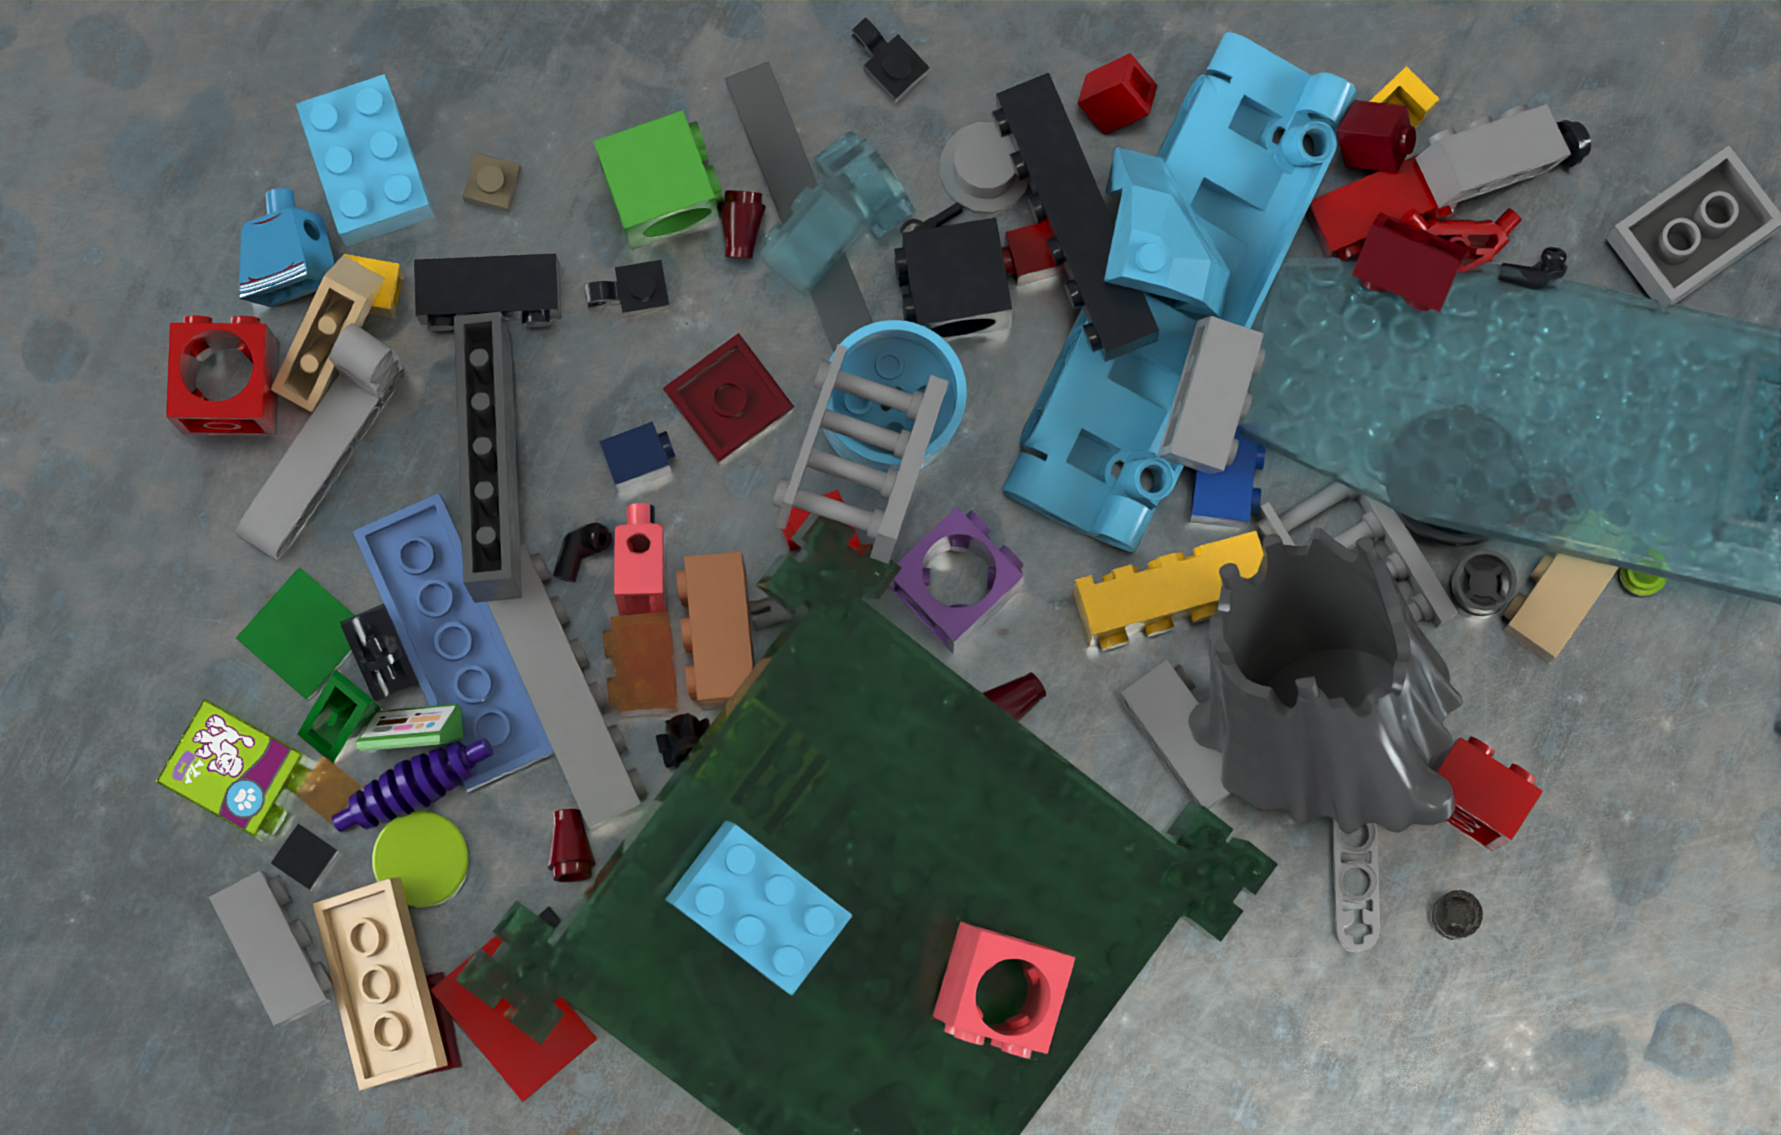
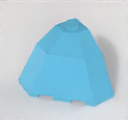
(1159, 238)

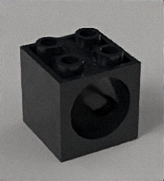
(955, 279)

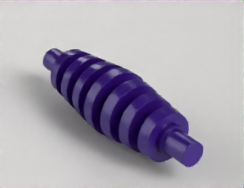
(412, 785)

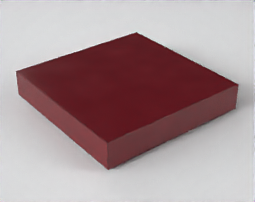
(729, 399)

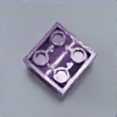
(957, 622)

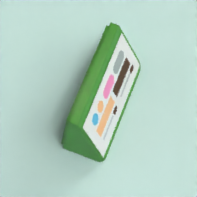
(412, 727)

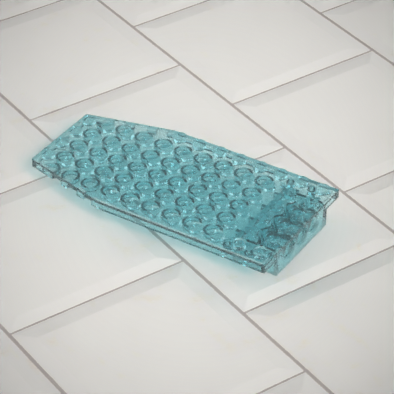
(1536, 417)

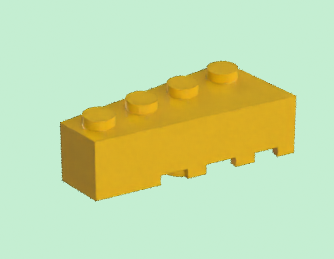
(1163, 593)

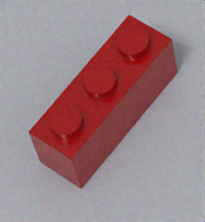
(1346, 214)

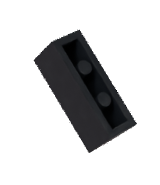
(514, 284)

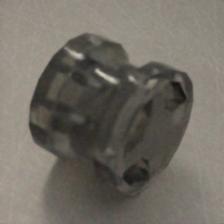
(1464, 910)

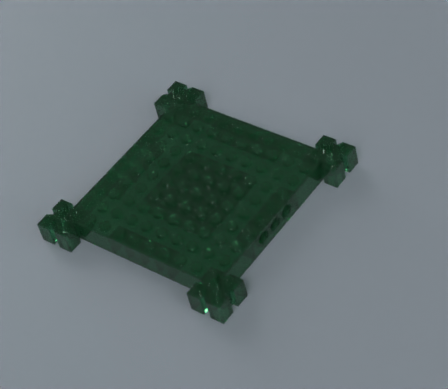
(911, 815)

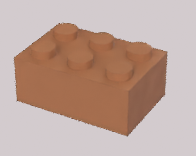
(716, 626)

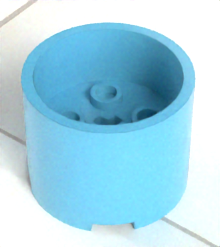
(902, 358)

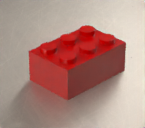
(1488, 795)

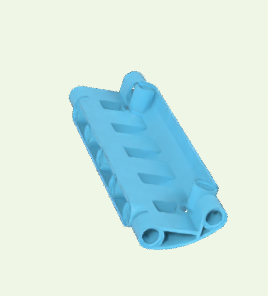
(1251, 207)

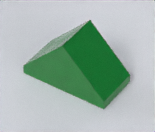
(337, 717)

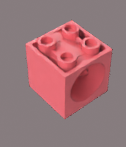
(1047, 979)

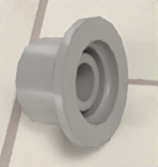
(979, 169)

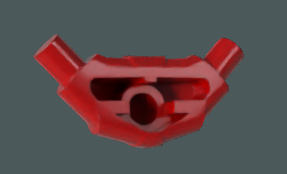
(1481, 238)

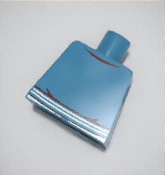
(283, 252)

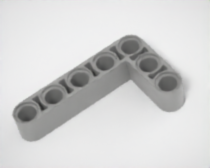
(364, 385)

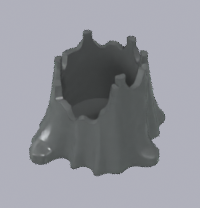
(1326, 690)

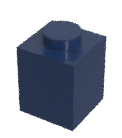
(638, 456)

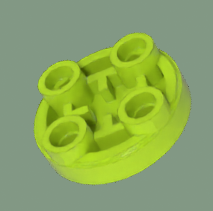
(426, 855)

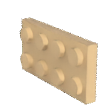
(380, 984)

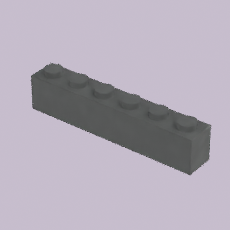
(487, 457)

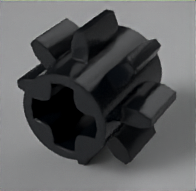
(680, 738)

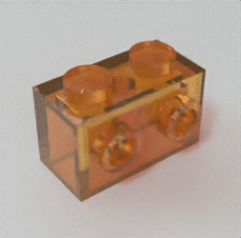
(642, 664)

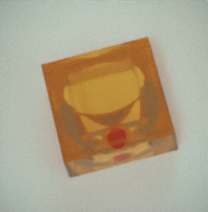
(328, 789)

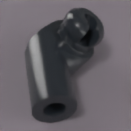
(578, 546)

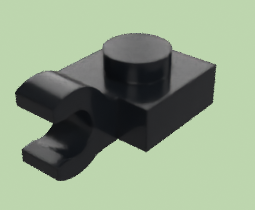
(891, 64)
(637, 288)

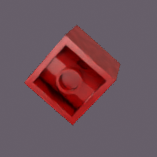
(248, 412)

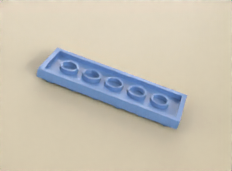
(451, 638)

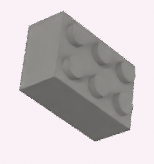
(1695, 228)

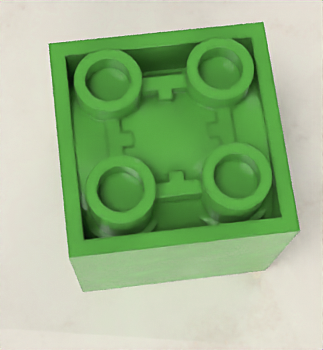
(660, 178)

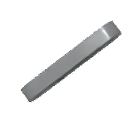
(1367, 859)

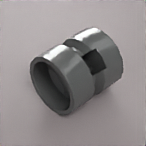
(1481, 584)

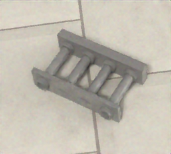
(894, 484)
(1379, 522)

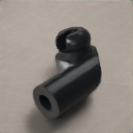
(1550, 267)

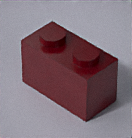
(1408, 263)

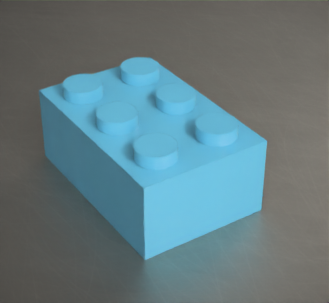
(365, 160)
(759, 907)

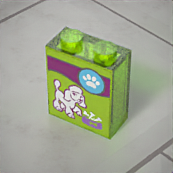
(235, 771)

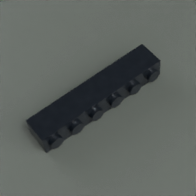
(1074, 214)

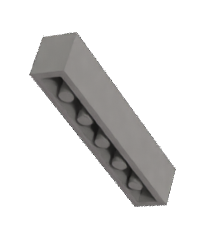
(566, 701)

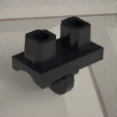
(379, 652)

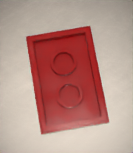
(509, 1050)

